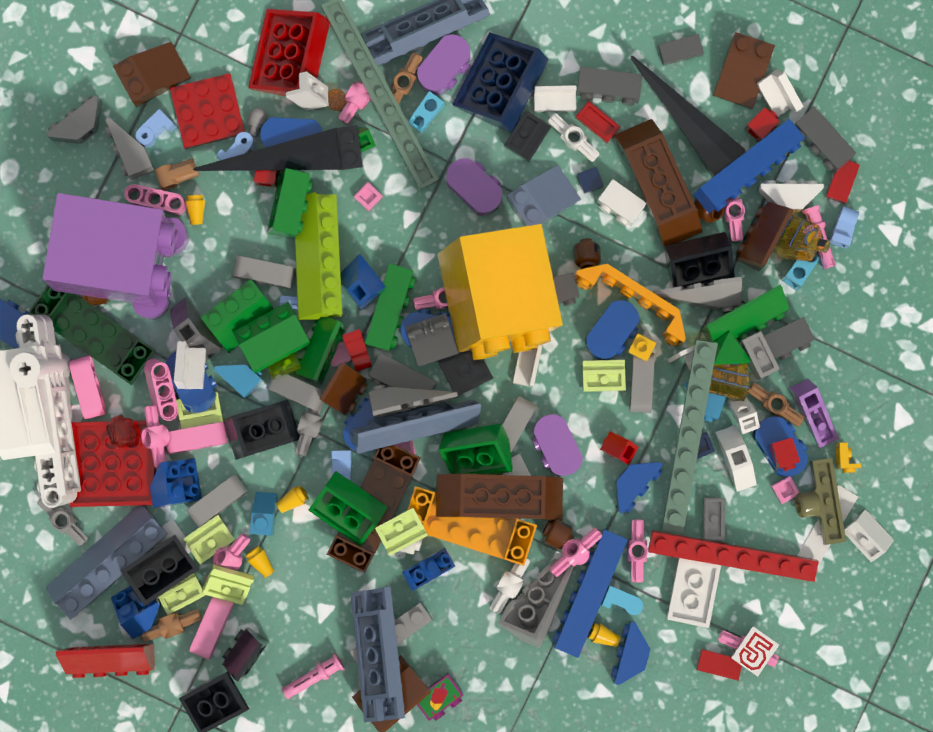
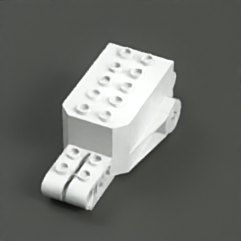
(38, 409)

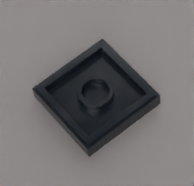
(464, 372)

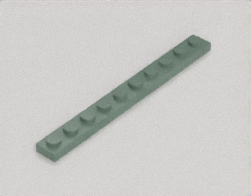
(379, 93)
(689, 436)

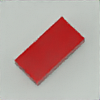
(597, 122)
(842, 182)
(718, 665)

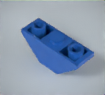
(634, 482)
(428, 569)
(632, 654)

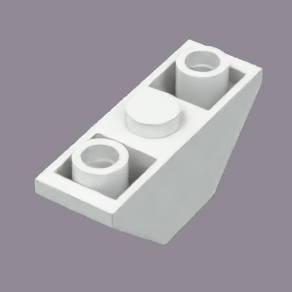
(790, 193)
(736, 458)

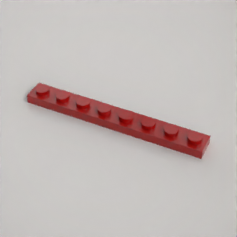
(733, 556)

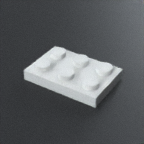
(693, 592)

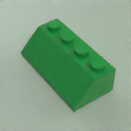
(749, 316)

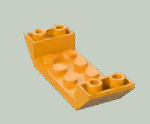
(674, 332)
(498, 537)

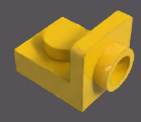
(642, 347)
(843, 455)

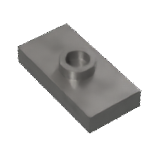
(714, 519)

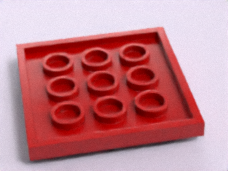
(111, 473)

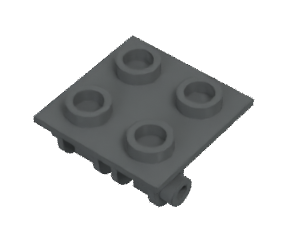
(431, 340)

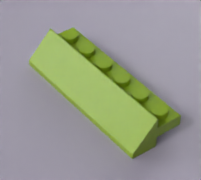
(318, 259)

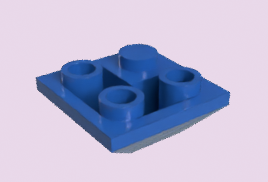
(361, 282)
(175, 483)
(132, 614)

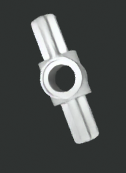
(566, 129)
(509, 586)

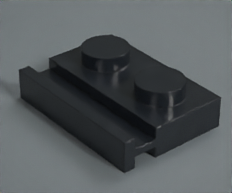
(527, 136)

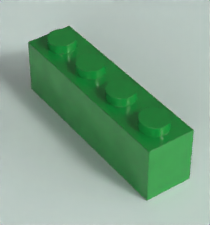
(390, 307)

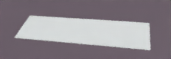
(813, 545)

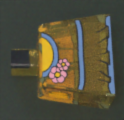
(801, 240)
(730, 381)

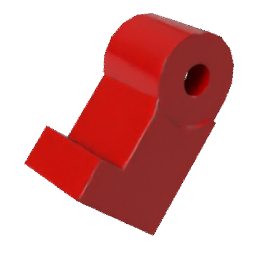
(357, 350)

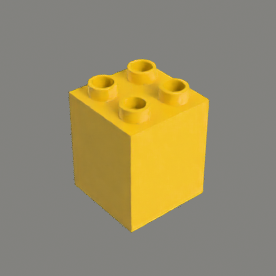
(500, 291)

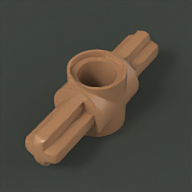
(409, 71)
(785, 410)
(171, 625)

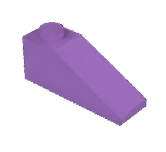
(814, 411)

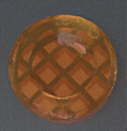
(336, 99)

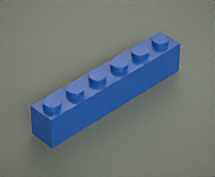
(748, 166)
(590, 594)

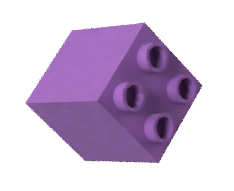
(109, 250)

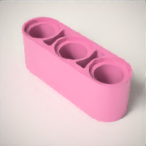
(146, 195)
(154, 382)
(87, 387)
(196, 438)
(211, 627)

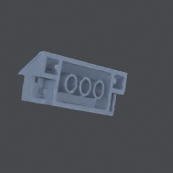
(421, 27)
(415, 424)
(103, 561)
(377, 655)

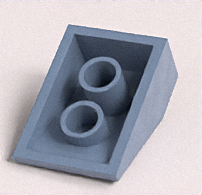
(543, 197)

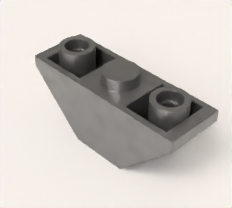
(78, 124)
(192, 329)

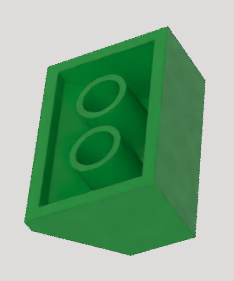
(289, 203)
(236, 311)
(271, 337)
(322, 349)
(477, 450)
(348, 508)

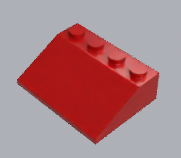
(288, 46)
(107, 659)

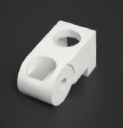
(744, 414)

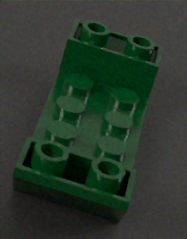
(94, 333)

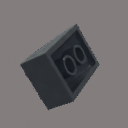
(261, 429)
(244, 653)
(213, 702)

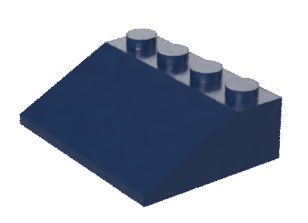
(501, 81)

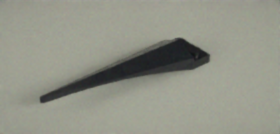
(708, 140)
(320, 151)

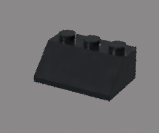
(700, 260)
(159, 570)

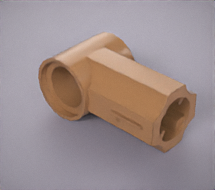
(171, 175)

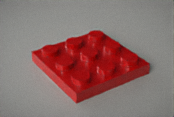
(207, 111)

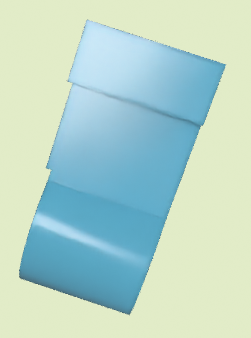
(426, 112)
(799, 272)
(631, 603)

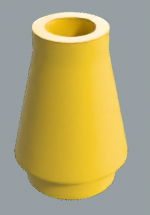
(195, 207)
(294, 498)
(258, 559)
(603, 635)

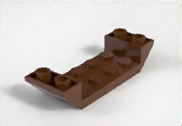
(660, 182)
(386, 482)
(499, 496)

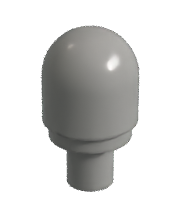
(256, 120)

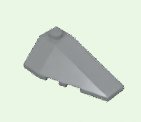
(718, 295)
(395, 400)
(535, 608)

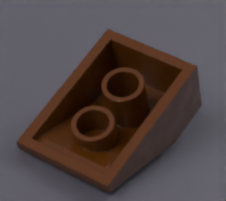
(742, 69)
(151, 73)
(344, 390)

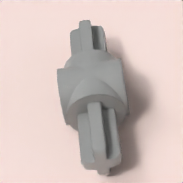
(308, 428)
(70, 527)

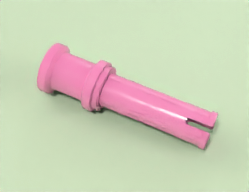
(813, 215)
(322, 671)

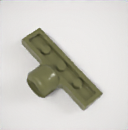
(823, 502)

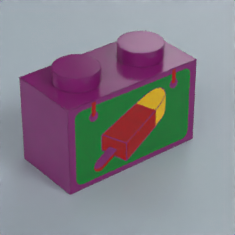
(443, 694)

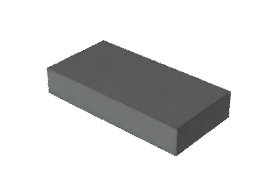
(681, 49)

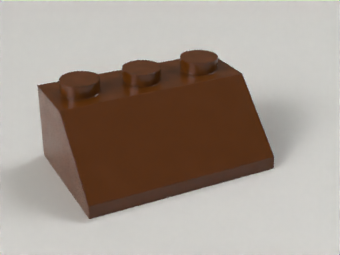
(763, 235)
(413, 692)

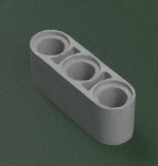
(263, 272)
(641, 384)
(296, 391)
(518, 419)
(217, 500)

